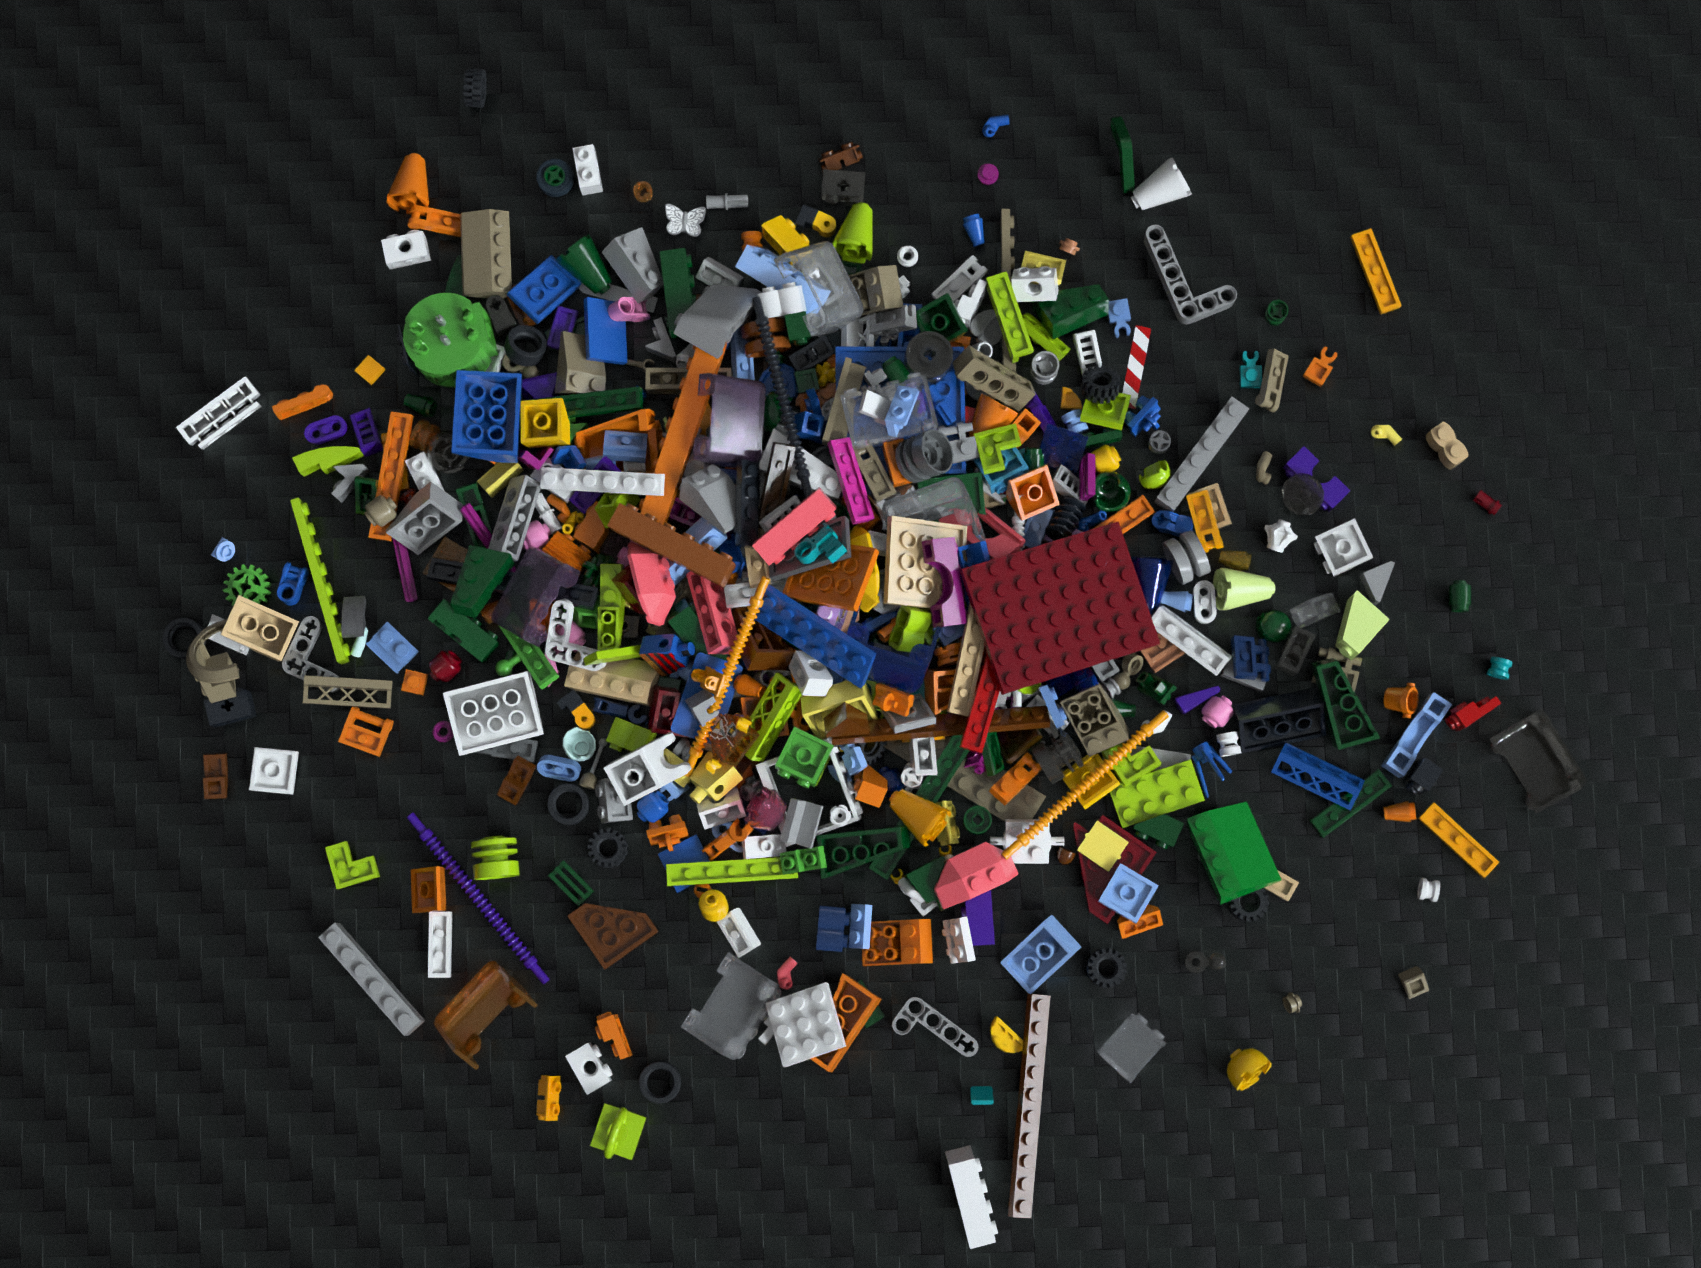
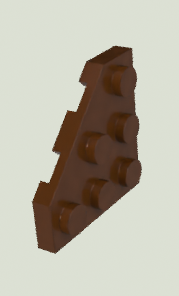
(611, 931)

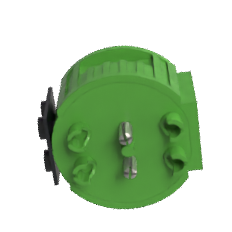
(447, 336)

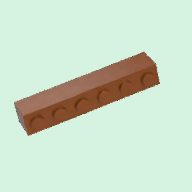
(672, 545)

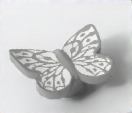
(684, 221)

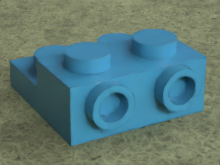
(1014, 467)

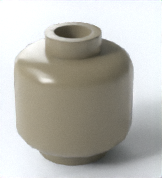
(380, 510)

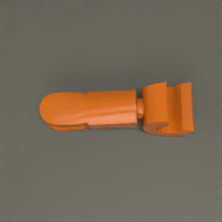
(727, 839)

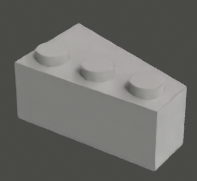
(635, 264)

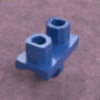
(1146, 417)

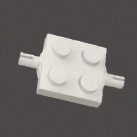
(1036, 851)

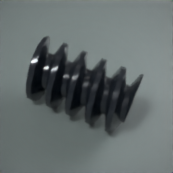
(1065, 518)

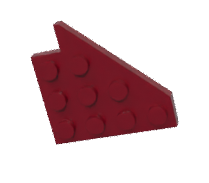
(1095, 878)

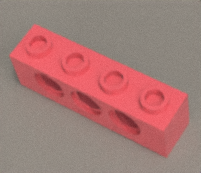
(714, 617)

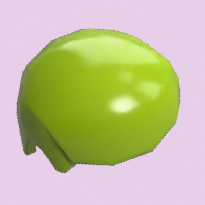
(1156, 475)

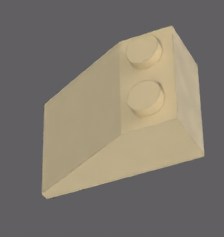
(259, 628)

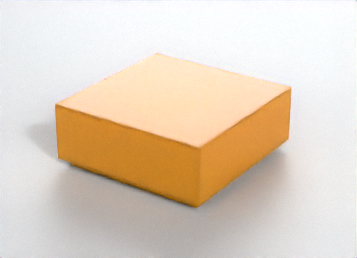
(370, 370)

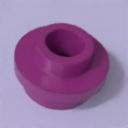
(437, 728)

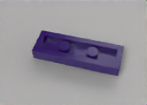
(585, 499)

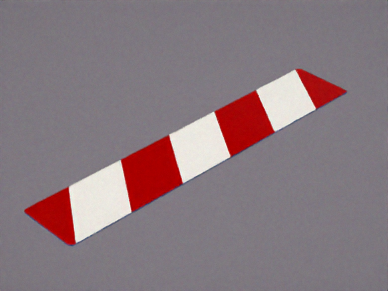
(1136, 363)

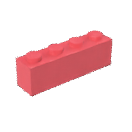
(794, 526)

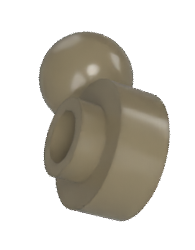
(527, 372)
(1131, 665)

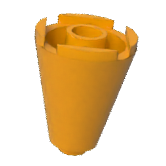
(919, 815)

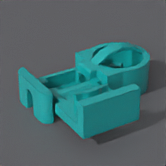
(823, 541)

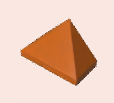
(1149, 919)

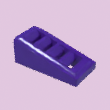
(372, 444)
(1190, 701)

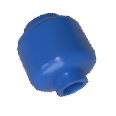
(652, 807)

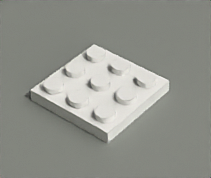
(805, 1024)

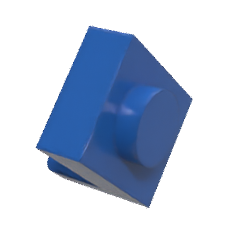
(569, 457)

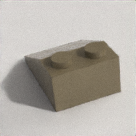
(574, 372)

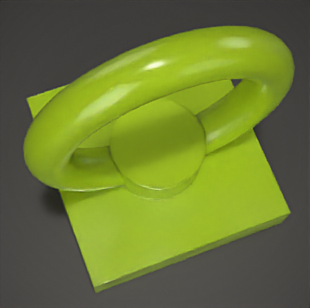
(618, 1131)

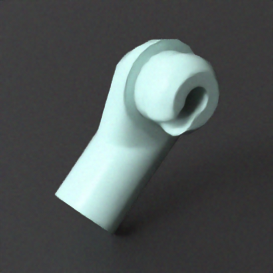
(359, 645)

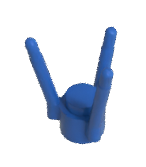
(1206, 754)

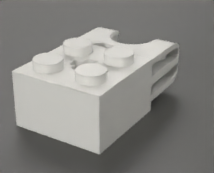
(651, 767)

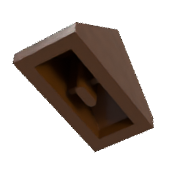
(846, 721)

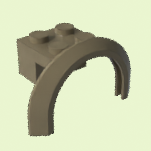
(216, 672)

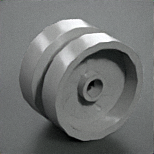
(1187, 557)

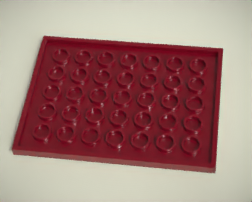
(1059, 607)

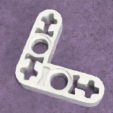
(562, 641)

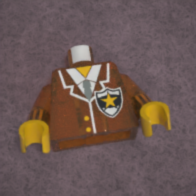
(730, 740)

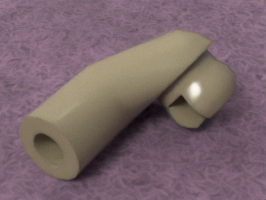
(1262, 465)

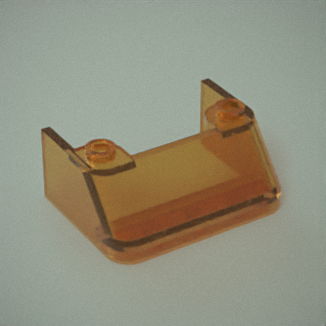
(477, 1007)

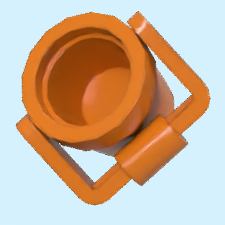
(1402, 699)

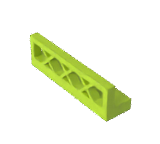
(1009, 316)
(773, 724)

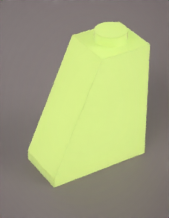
(1359, 625)

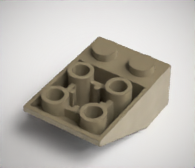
(878, 289)
(1095, 719)

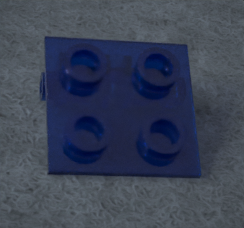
(1063, 447)

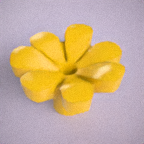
(825, 374)

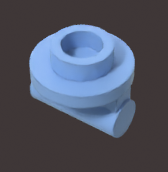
(224, 550)

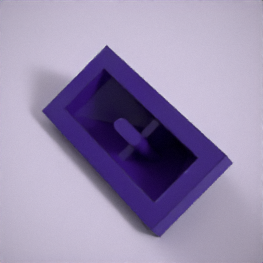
(539, 386)

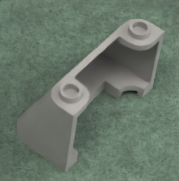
(716, 317)

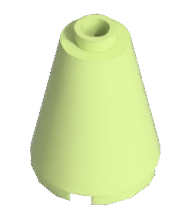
(1240, 588)

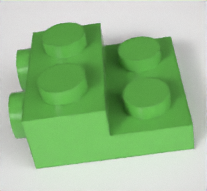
(803, 757)

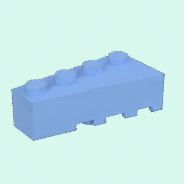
(760, 265)

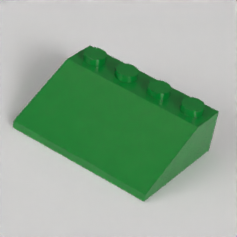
(1232, 851)

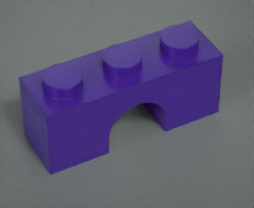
(1304, 462)

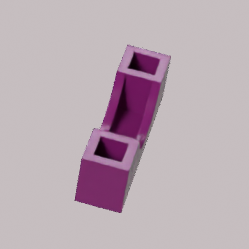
(942, 555)

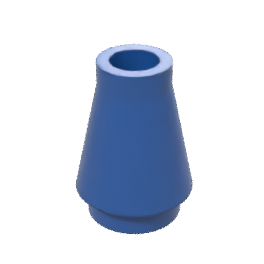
(974, 227)

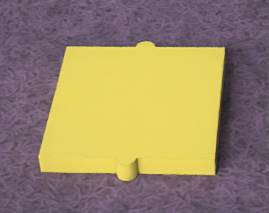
(1102, 846)

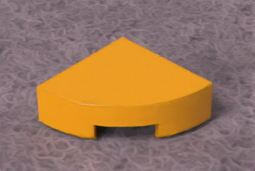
(1070, 400)

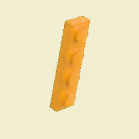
(1375, 271)
(1458, 840)

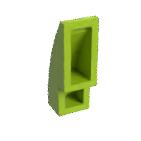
(326, 458)

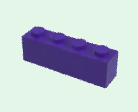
(980, 919)

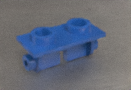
(729, 547)

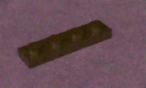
(776, 478)

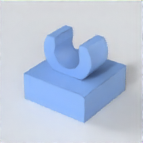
(674, 789)

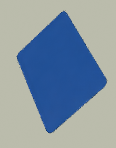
(684, 721)

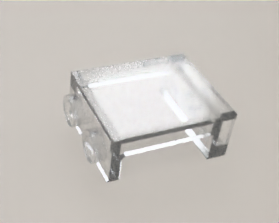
(1131, 1046)

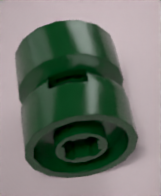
(977, 820)

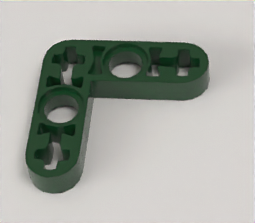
(1124, 146)

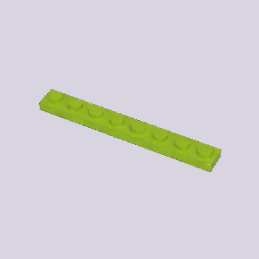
(318, 573)

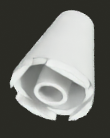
(1161, 187)

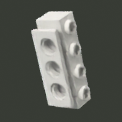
(217, 411)

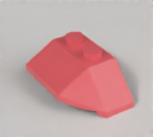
(651, 582)
(973, 874)

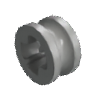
(1111, 687)

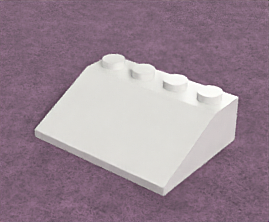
(493, 713)

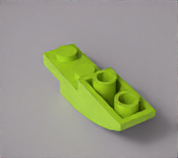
(611, 608)

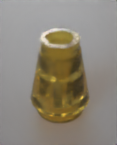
(1236, 559)

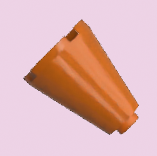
(409, 185)
(990, 415)

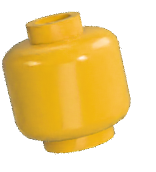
(1106, 459)
(713, 905)

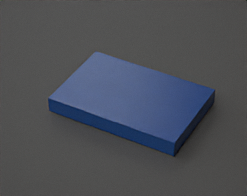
(543, 289)
(603, 336)

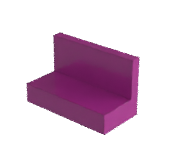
(534, 462)

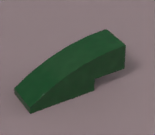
(471, 494)

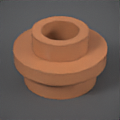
(1069, 246)

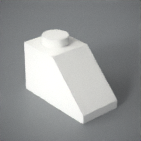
(923, 756)

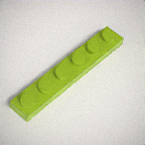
(726, 871)

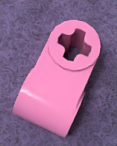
(630, 310)

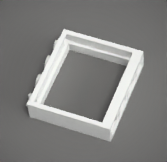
(847, 786)

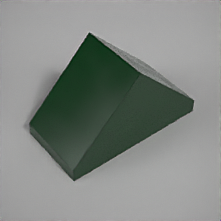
(364, 492)

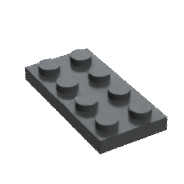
(791, 565)

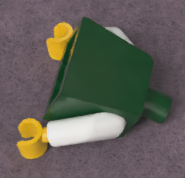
(921, 881)

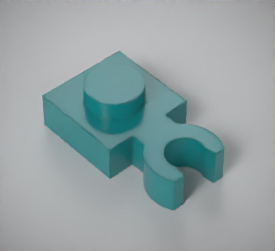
(1250, 373)

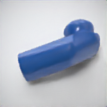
(993, 123)

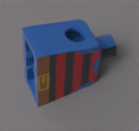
(666, 653)

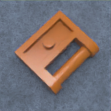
(363, 738)

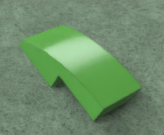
(803, 860)

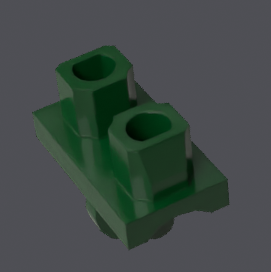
(592, 572)
(1155, 687)

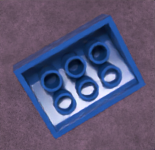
(487, 415)

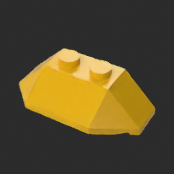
(870, 599)

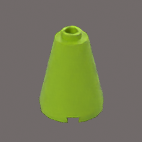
(855, 236)

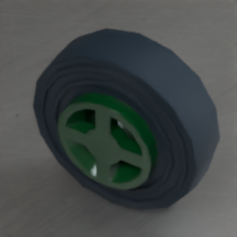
(555, 170)

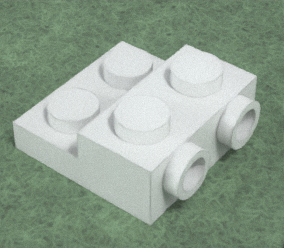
(969, 305)
(1342, 548)

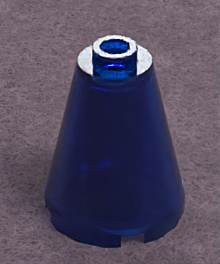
(1153, 578)

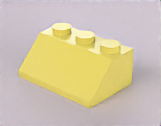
(817, 707)

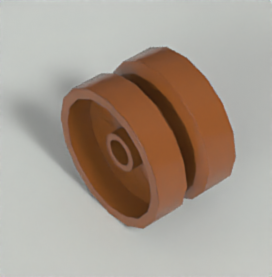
(754, 348)

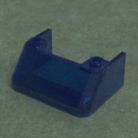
(892, 668)

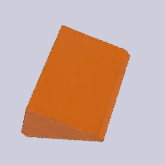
(1035, 490)
(428, 889)

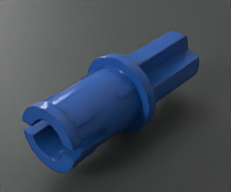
(941, 406)

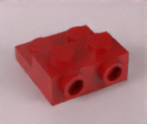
(1466, 714)

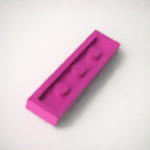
(850, 480)

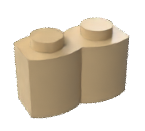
(1449, 449)

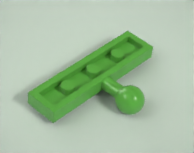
(533, 659)

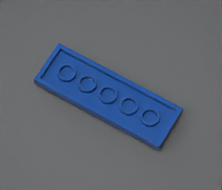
(815, 636)

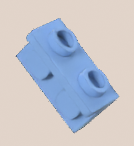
(900, 409)

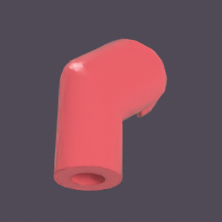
(784, 973)

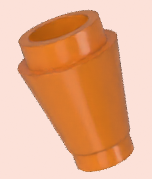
(748, 686)
(1400, 812)

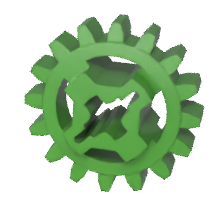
(248, 579)

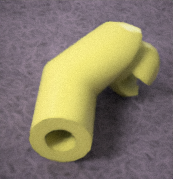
(1385, 431)

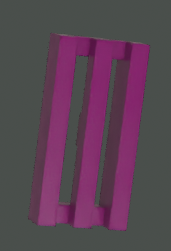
(1087, 477)

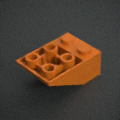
(899, 943)

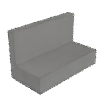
(801, 823)

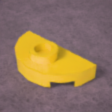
(1004, 1037)

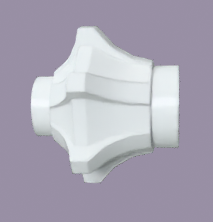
(1279, 535)

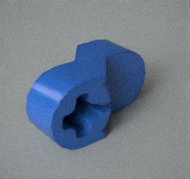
(1172, 523)

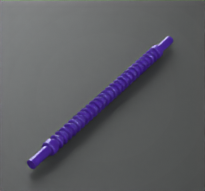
(529, 961)

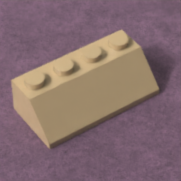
(620, 680)

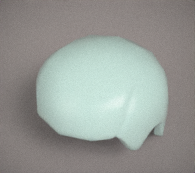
(579, 744)

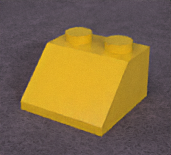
(783, 236)
(544, 423)

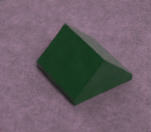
(942, 318)

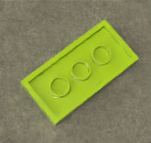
(1157, 793)

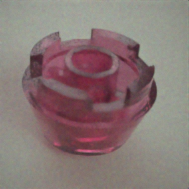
(766, 810)

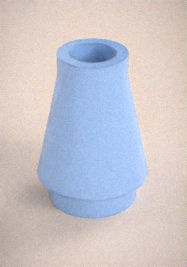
(1178, 599)

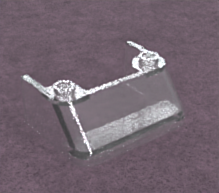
(937, 502)

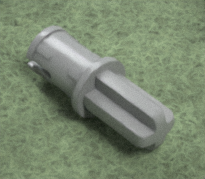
(726, 201)

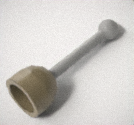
(588, 779)

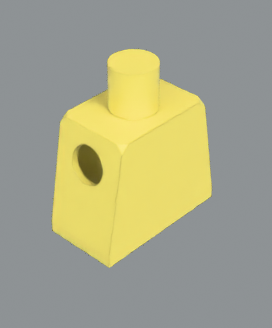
(715, 784)

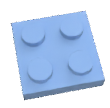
(1128, 893)

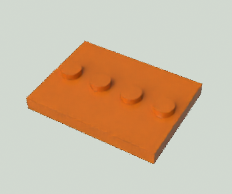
(835, 584)

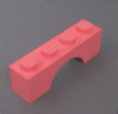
(997, 546)

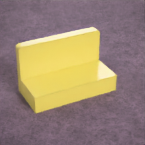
(499, 477)

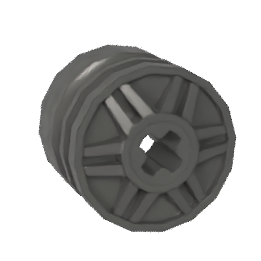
(924, 456)

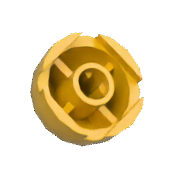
(1246, 1067)

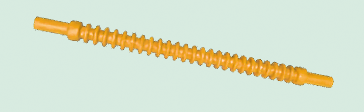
(756, 602)
(1023, 838)

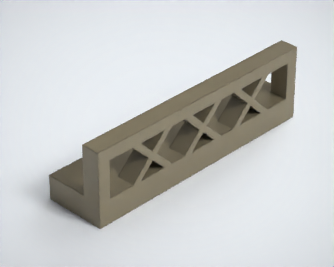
(850, 378)
(347, 683)

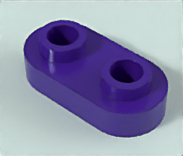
(326, 430)

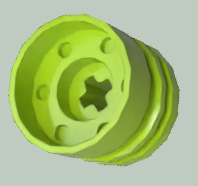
(495, 858)

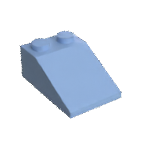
(1040, 954)

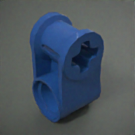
(292, 579)

